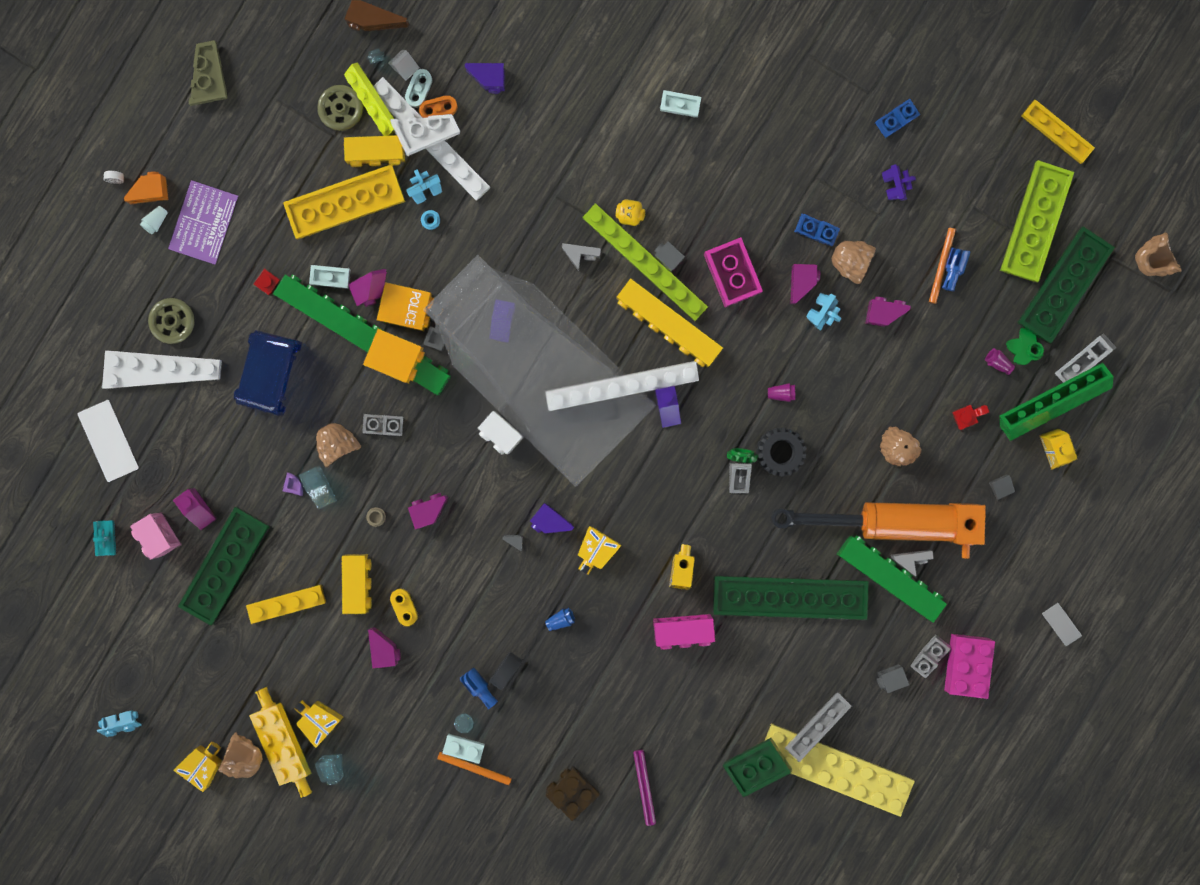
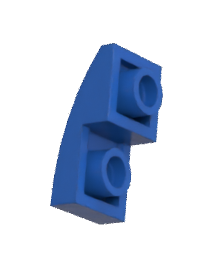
(897, 118)
(817, 230)

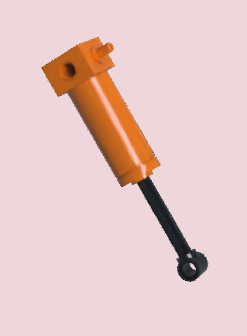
(905, 522)

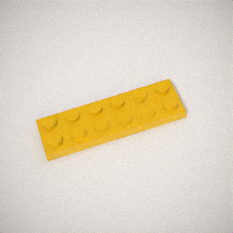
(344, 202)

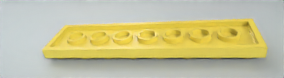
(847, 774)

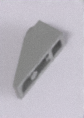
(1086, 358)

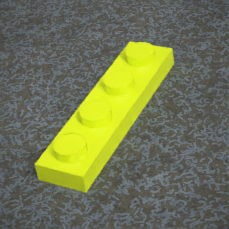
(370, 99)

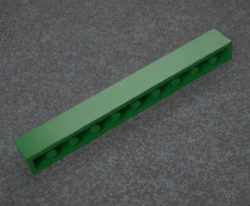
(350, 327)

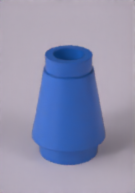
(562, 619)

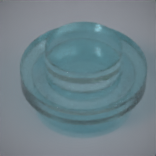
(375, 56)
(463, 723)

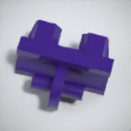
(895, 175)

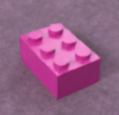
(733, 272)
(684, 631)
(969, 666)

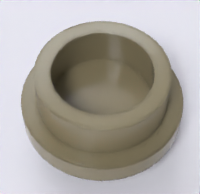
(376, 516)

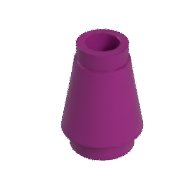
(999, 361)
(782, 392)

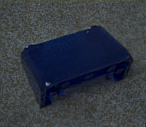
(267, 372)

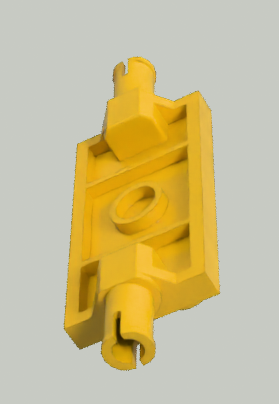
(280, 743)

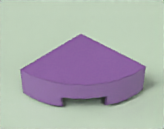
(293, 484)

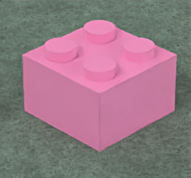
(155, 535)

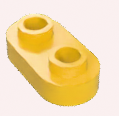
(403, 607)

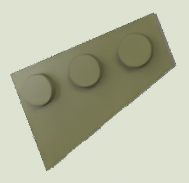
(208, 77)

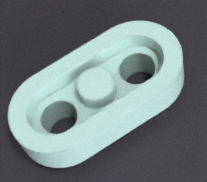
(418, 88)

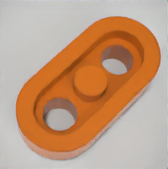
(438, 106)

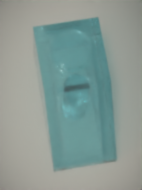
(317, 487)
(330, 768)

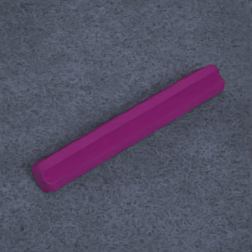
(644, 787)

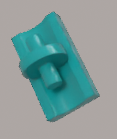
(104, 538)

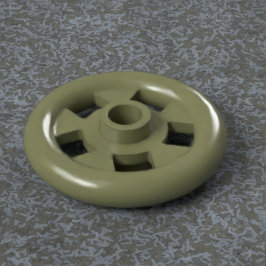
(330, 120)
(175, 336)

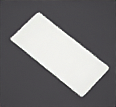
(108, 440)

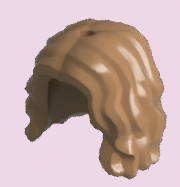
(1157, 257)
(853, 259)
(334, 442)
(893, 447)
(241, 758)

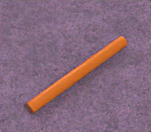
(941, 267)
(474, 768)

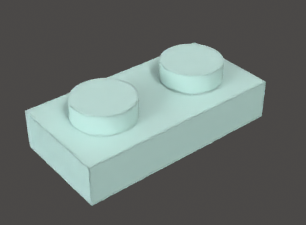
(680, 103)
(329, 276)
(463, 748)

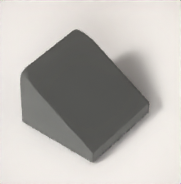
(1002, 486)
(514, 540)

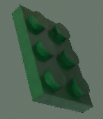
(757, 767)

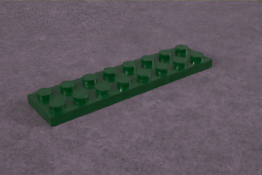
(790, 597)

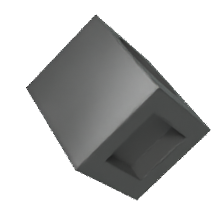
(668, 256)
(892, 679)

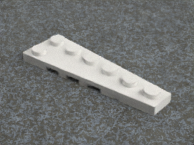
(139, 369)

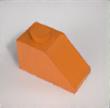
(148, 189)

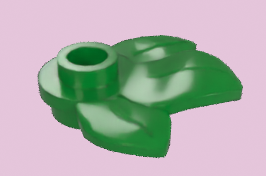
(1022, 347)

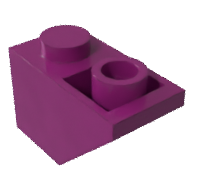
(883, 313)
(427, 512)

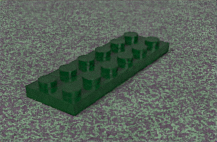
(1066, 285)
(223, 566)

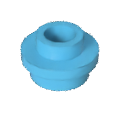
(430, 213)

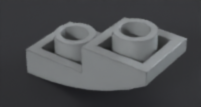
(382, 424)
(1062, 624)
(930, 656)

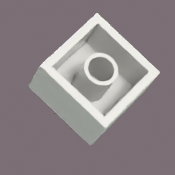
(500, 432)

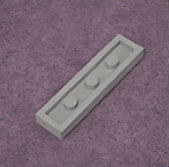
(818, 727)

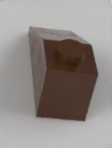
(370, 18)

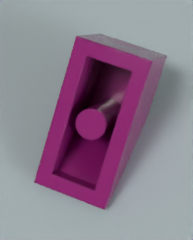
(803, 279)
(368, 288)
(194, 508)
(382, 650)

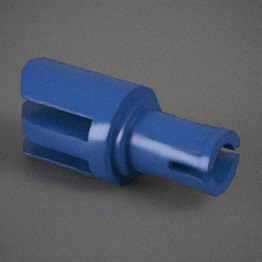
(955, 267)
(478, 687)

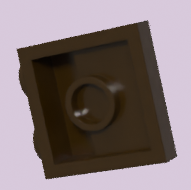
(571, 793)

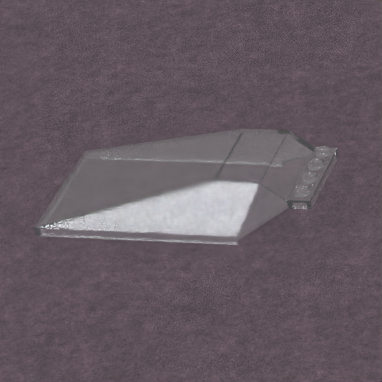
(517, 348)

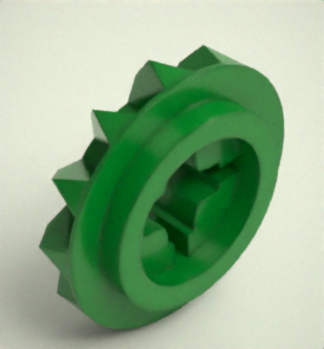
(742, 455)

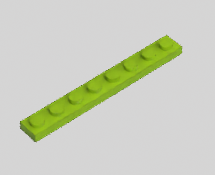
(644, 262)

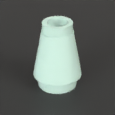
(153, 220)

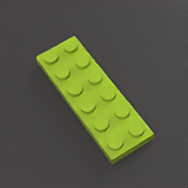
(1037, 221)

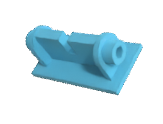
(111, 726)

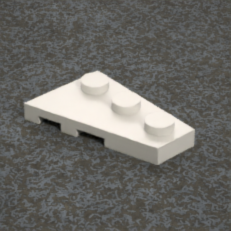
(424, 132)

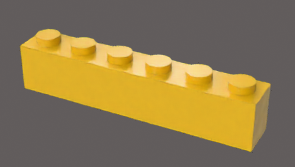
(669, 323)

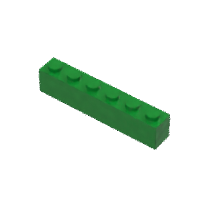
(1056, 401)
(890, 578)

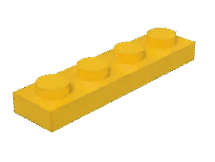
(1057, 131)
(286, 604)

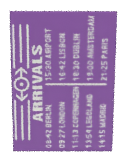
(203, 222)

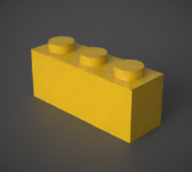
(373, 150)
(355, 584)

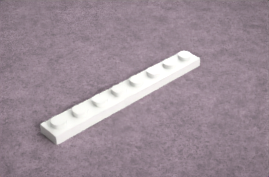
(441, 151)
(622, 385)

